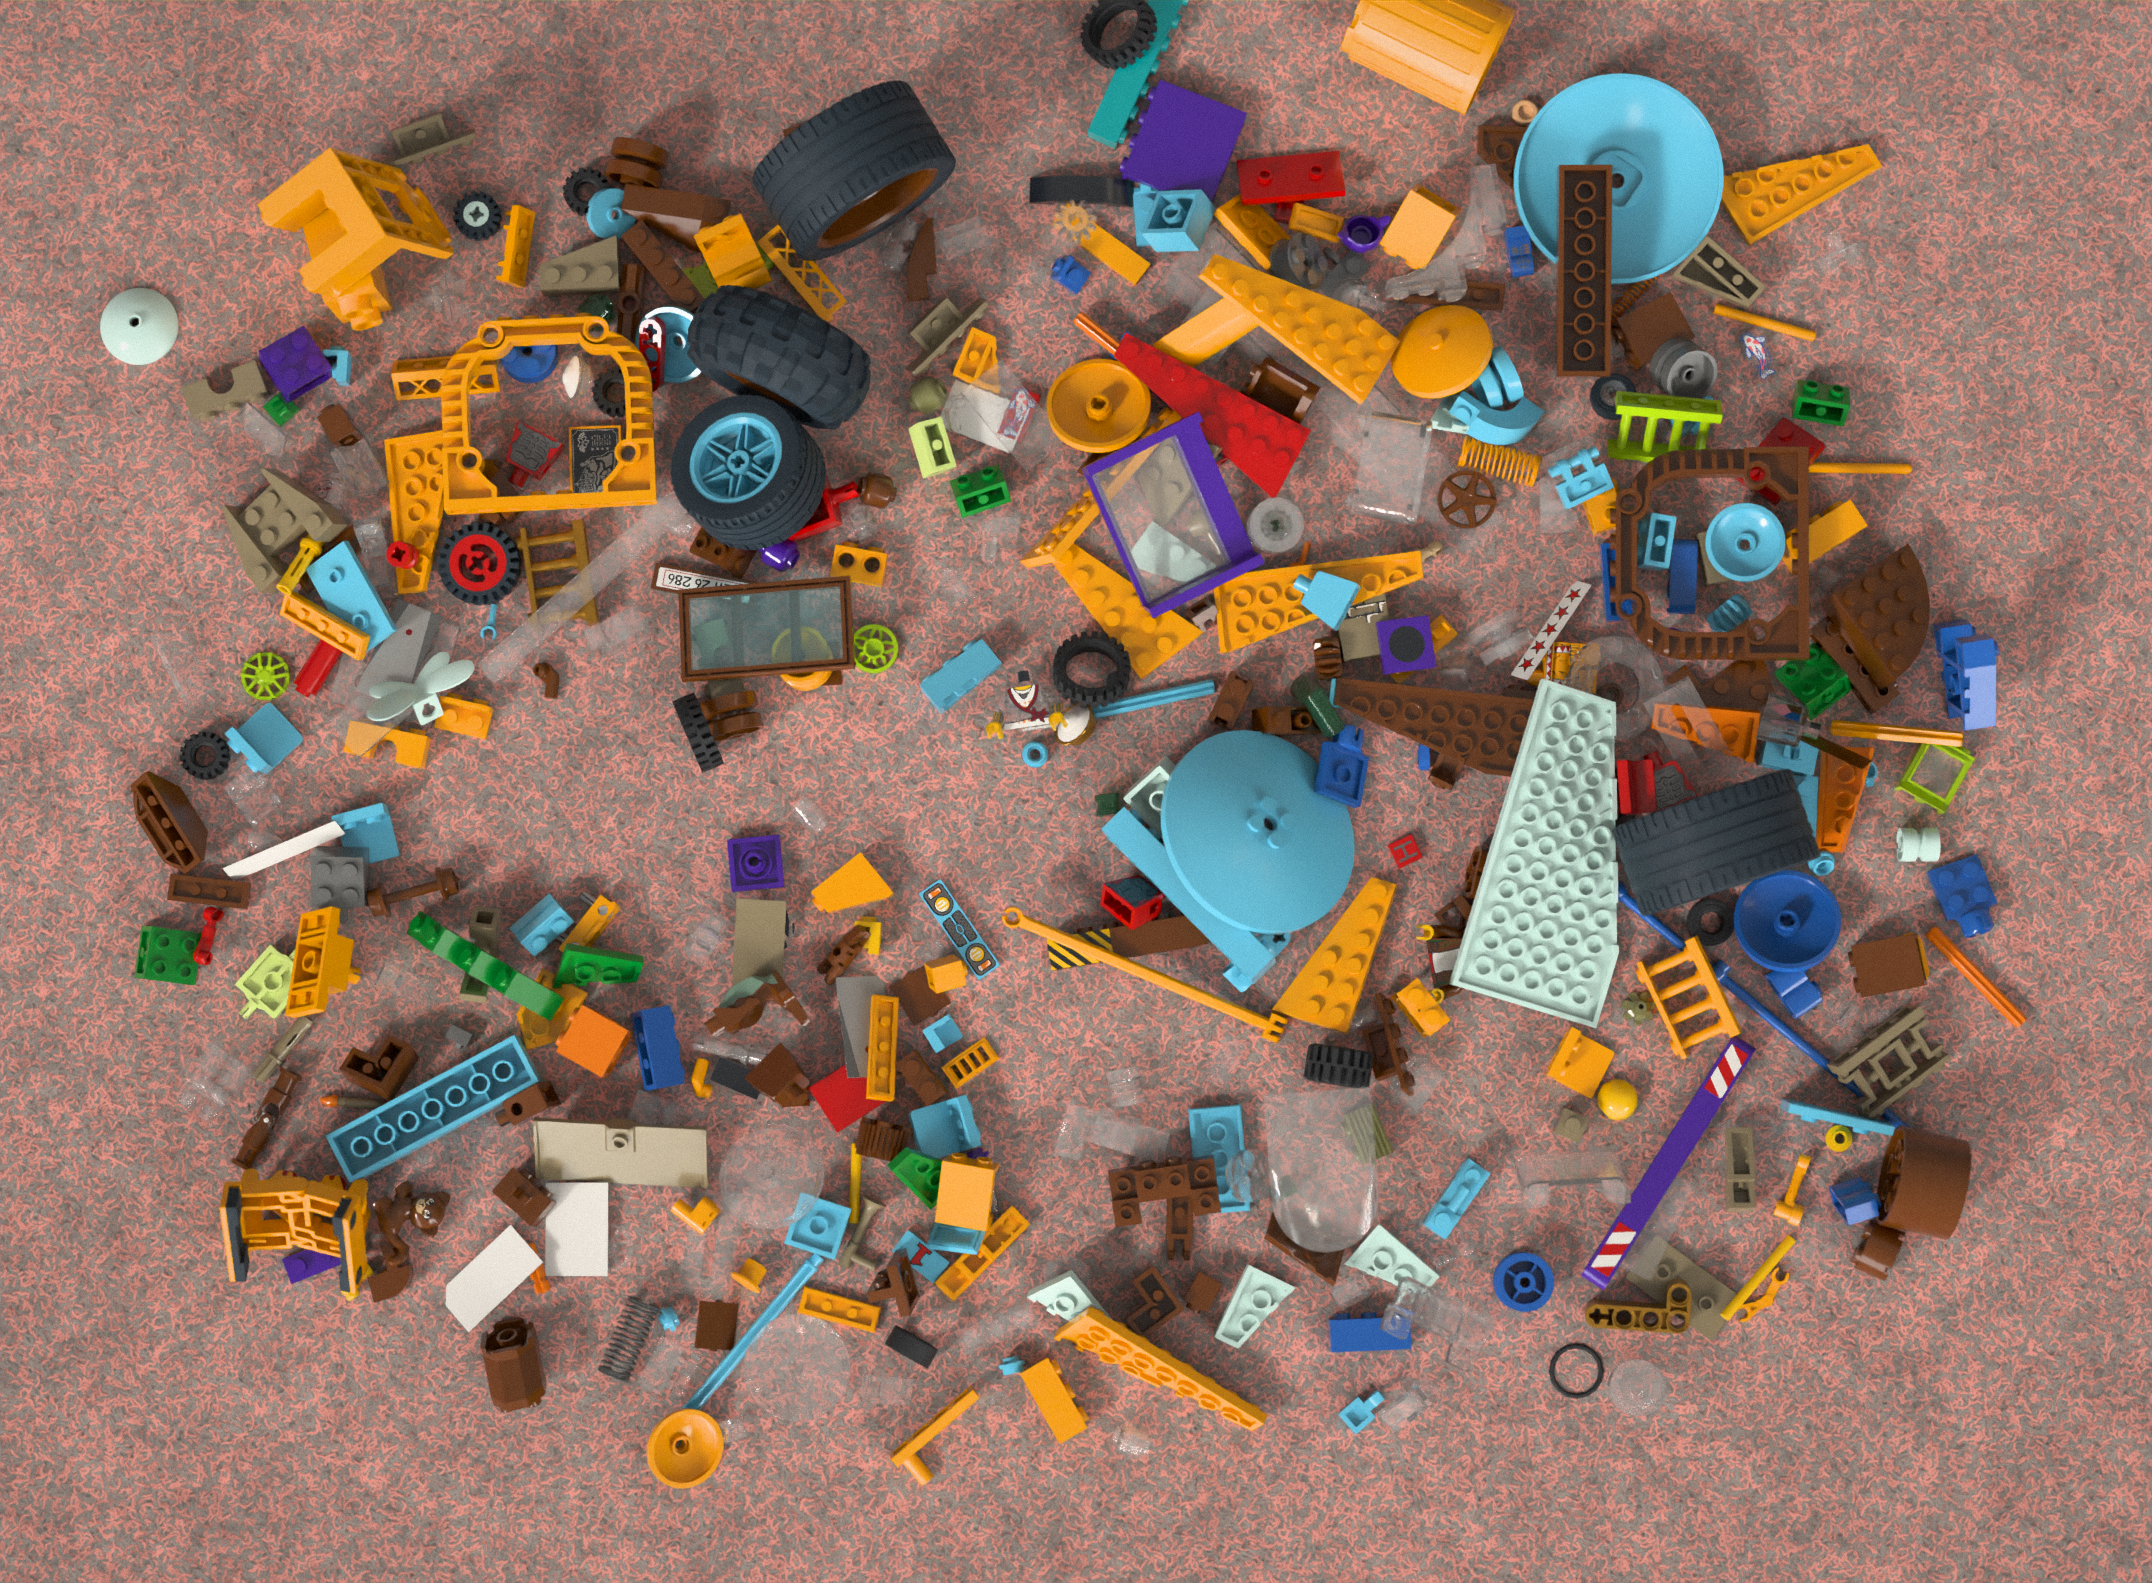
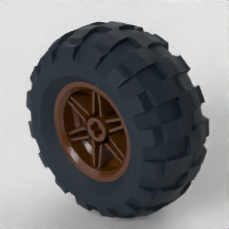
(779, 352)

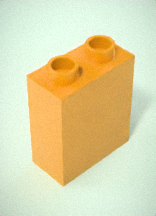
(363, 300)

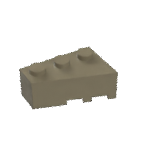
(1719, 274)

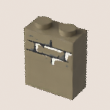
(1358, 629)

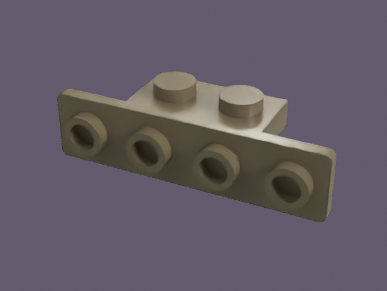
(424, 138)
(939, 328)

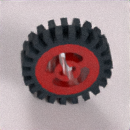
(496, 583)

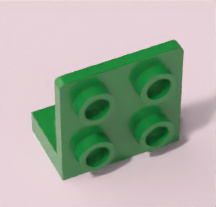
(1815, 681)
(167, 955)

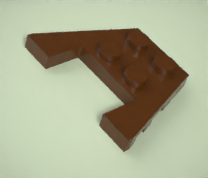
(1738, 686)

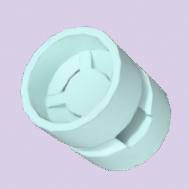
(1919, 844)

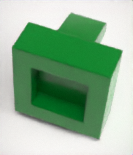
(280, 410)

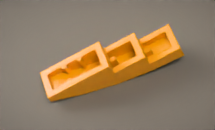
(970, 1266)

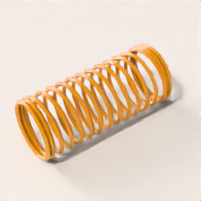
(1534, 462)

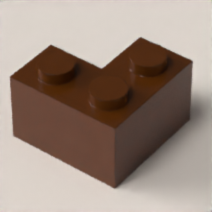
(381, 1073)
(1160, 1303)

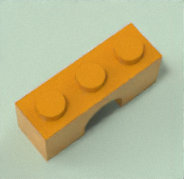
(411, 747)

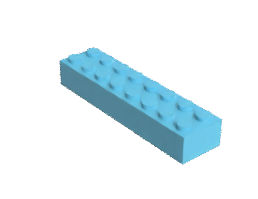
(1149, 855)
(433, 1109)

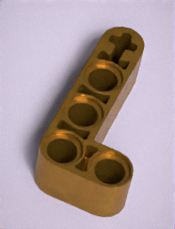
(1638, 1310)

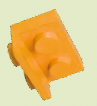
(464, 716)

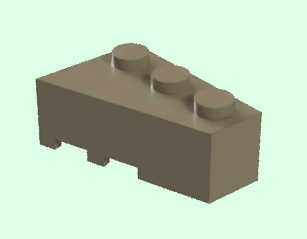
(584, 271)

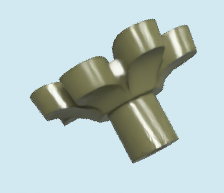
(1633, 1009)

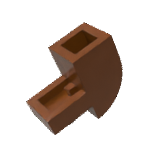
(394, 1281)

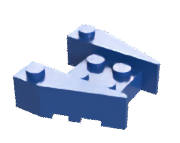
(1968, 672)

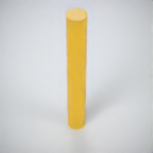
(855, 1184)

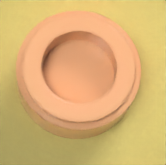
(1524, 113)

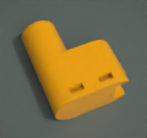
(699, 1217)

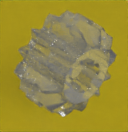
(1069, 214)

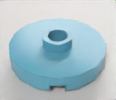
(600, 213)

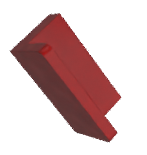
(1637, 786)

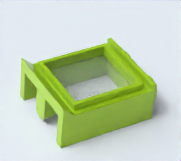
(1935, 774)

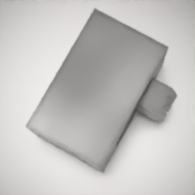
(459, 1036)

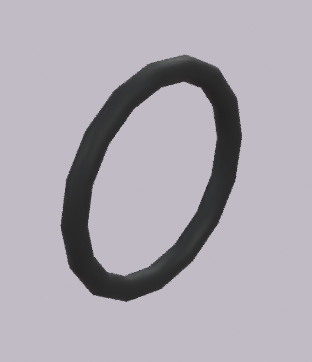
(1556, 1384)

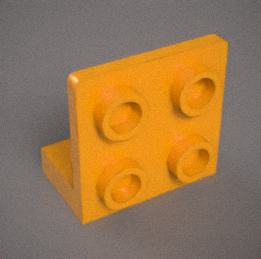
(1579, 1063)

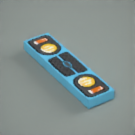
(959, 929)

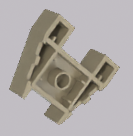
(277, 522)

